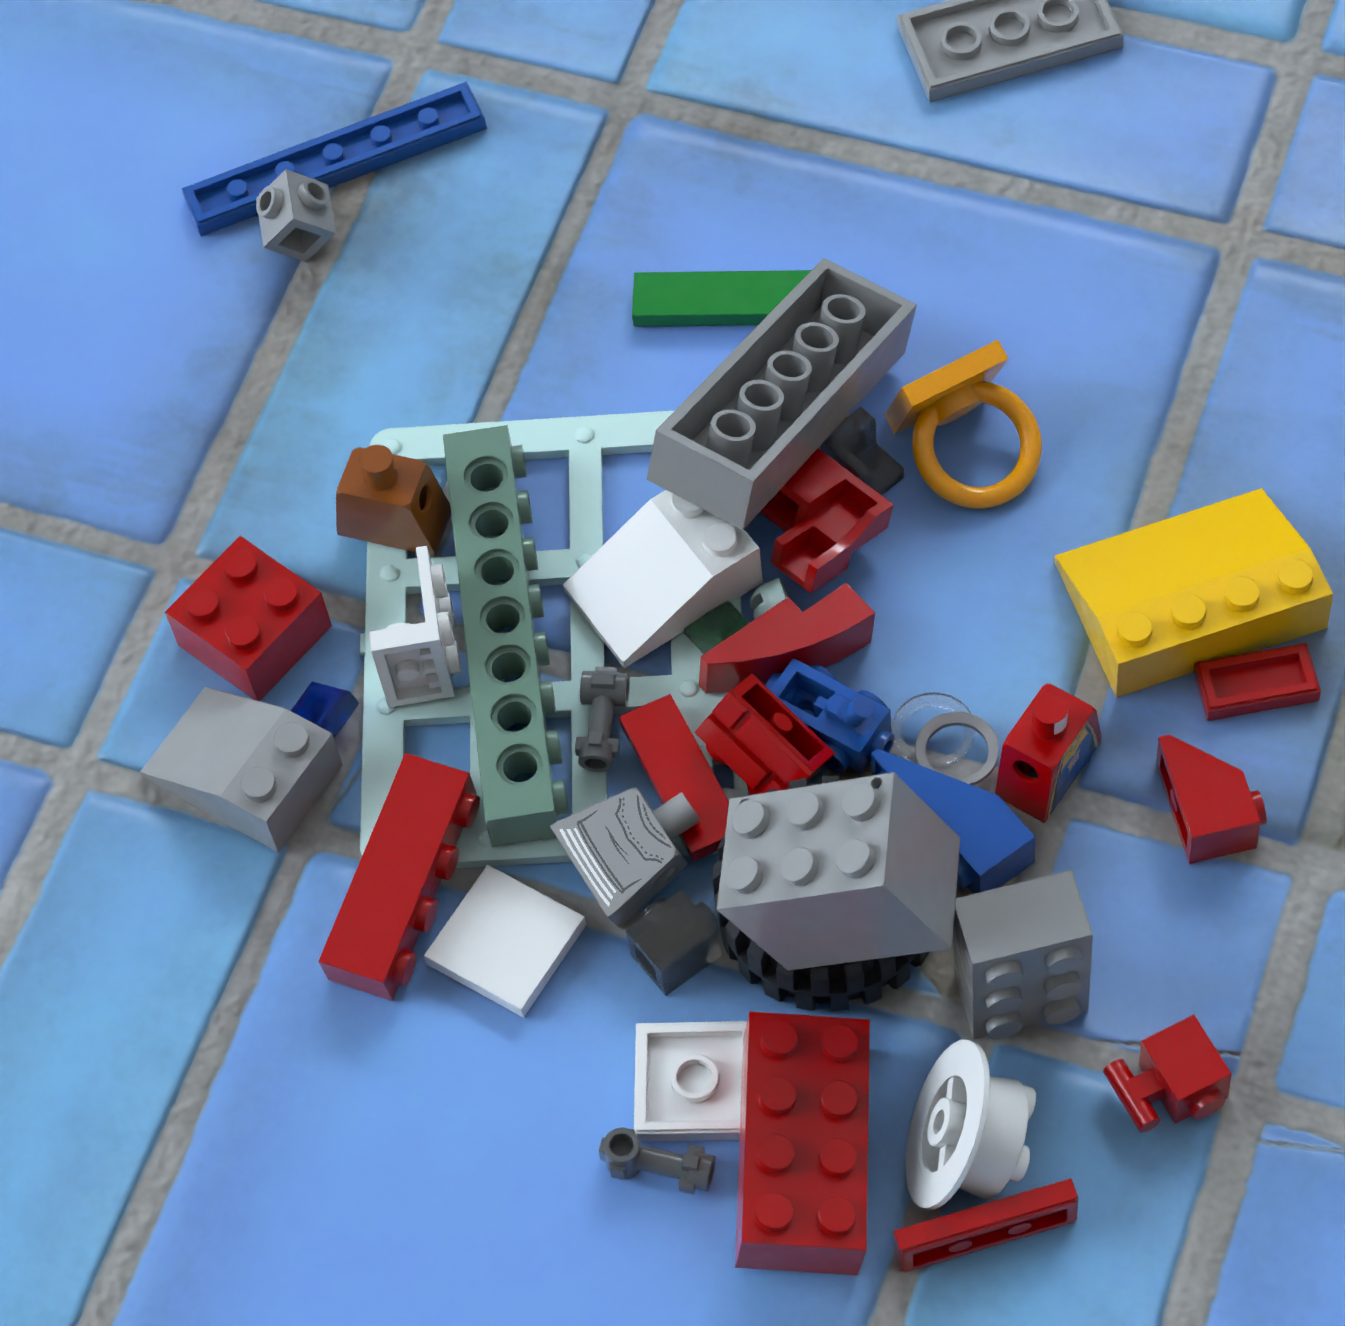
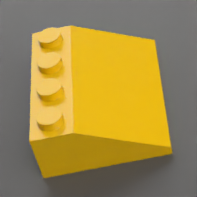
(1195, 590)

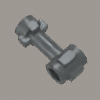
(602, 691)
(627, 1157)

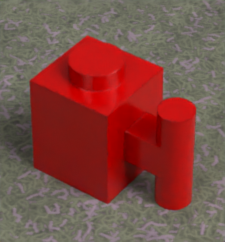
(1179, 1070)

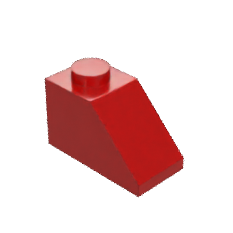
(1208, 801)

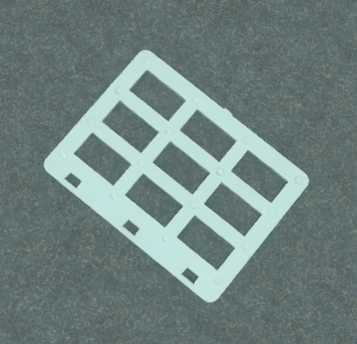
(394, 576)

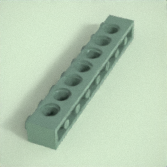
(511, 809)

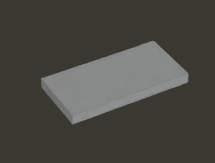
(991, 41)

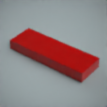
(677, 766)
(986, 1225)

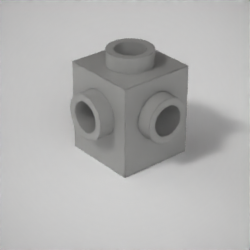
(295, 215)

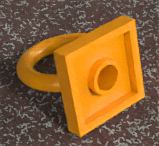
(950, 395)

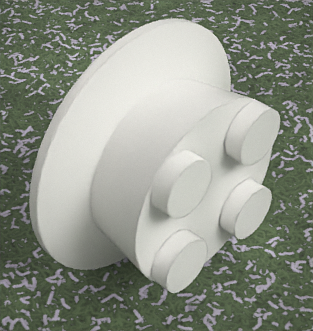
(966, 1129)

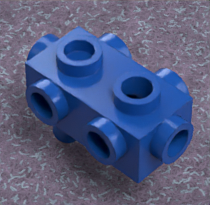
(843, 718)

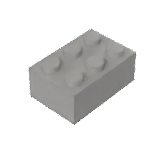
(1022, 955)

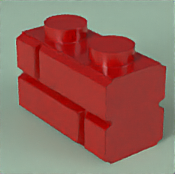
(762, 739)

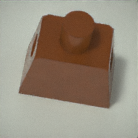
(391, 501)

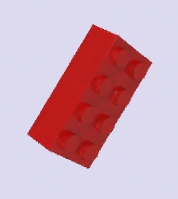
(803, 1144)

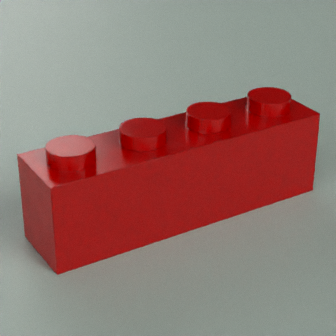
(400, 877)

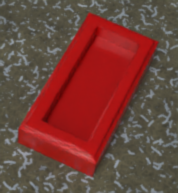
(1257, 681)

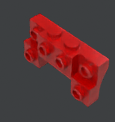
(824, 520)

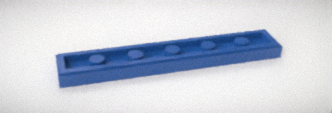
(339, 155)

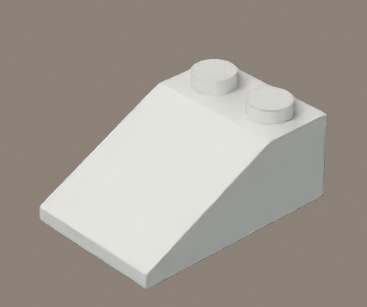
(662, 575)

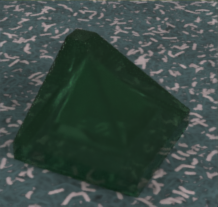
(715, 626)

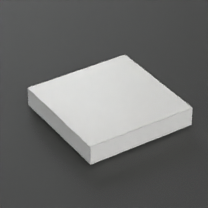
(505, 940)
(688, 1080)

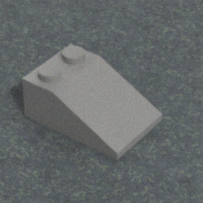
(246, 764)

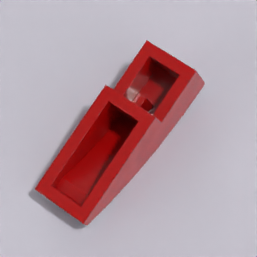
(767, 645)

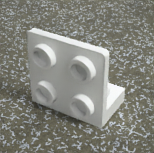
(420, 658)

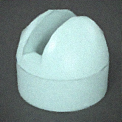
(767, 596)

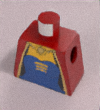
(1054, 739)

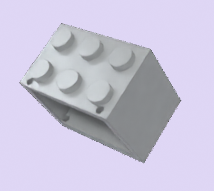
(839, 872)

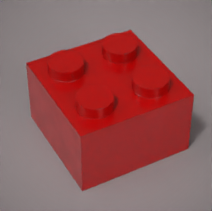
(249, 618)

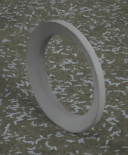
(961, 719)

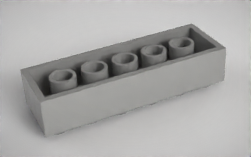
(780, 393)

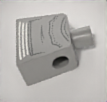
(626, 849)

